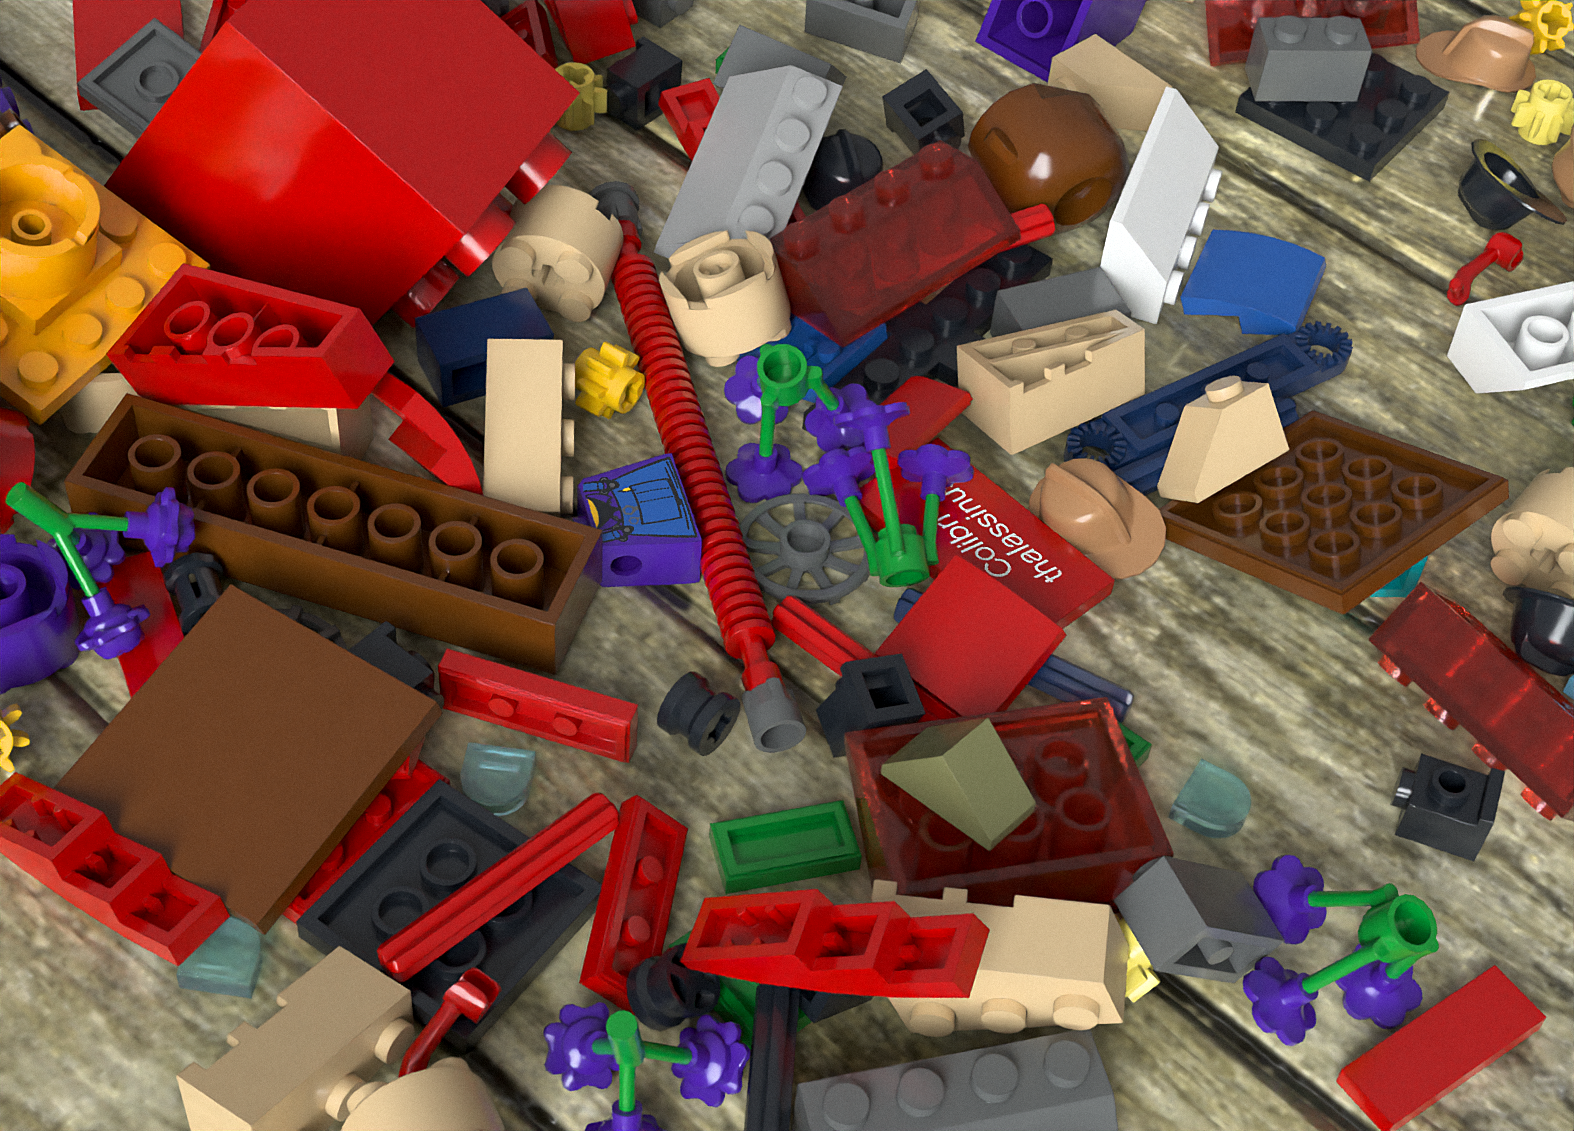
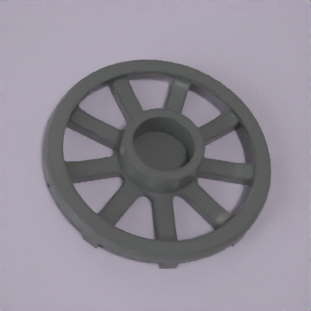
(805, 548)

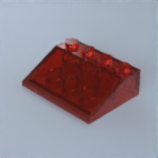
(1079, 843)

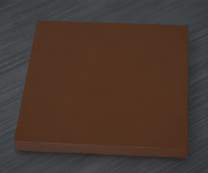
(1336, 512)
(250, 754)

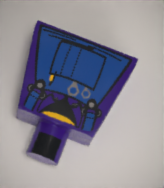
(644, 524)

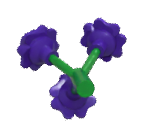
(92, 547)
(593, 1044)

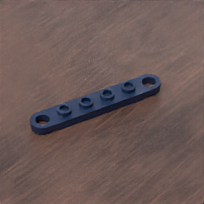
(1152, 419)

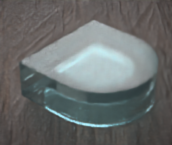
(497, 777)
(1212, 802)
(224, 962)

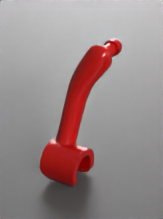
(1501, 249)
(468, 996)

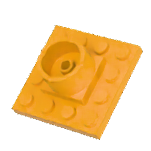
(70, 274)

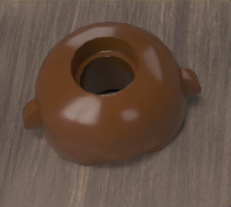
(1051, 151)

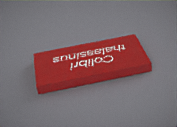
(1000, 539)

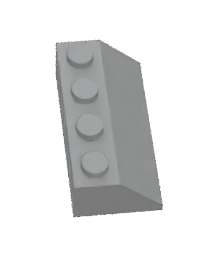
(752, 157)

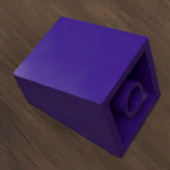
(1038, 30)

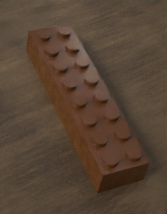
(350, 532)

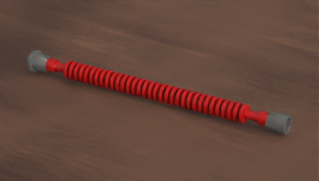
(725, 562)

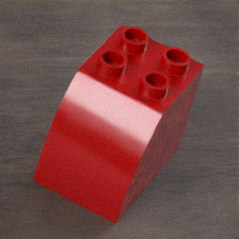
(351, 147)

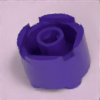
(35, 613)

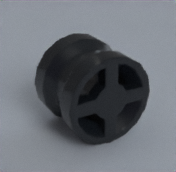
(698, 713)
(667, 992)

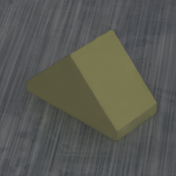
(964, 778)

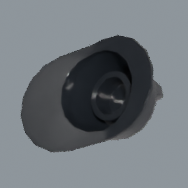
(841, 166)
(1500, 192)
(1542, 629)

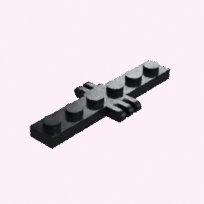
(927, 335)

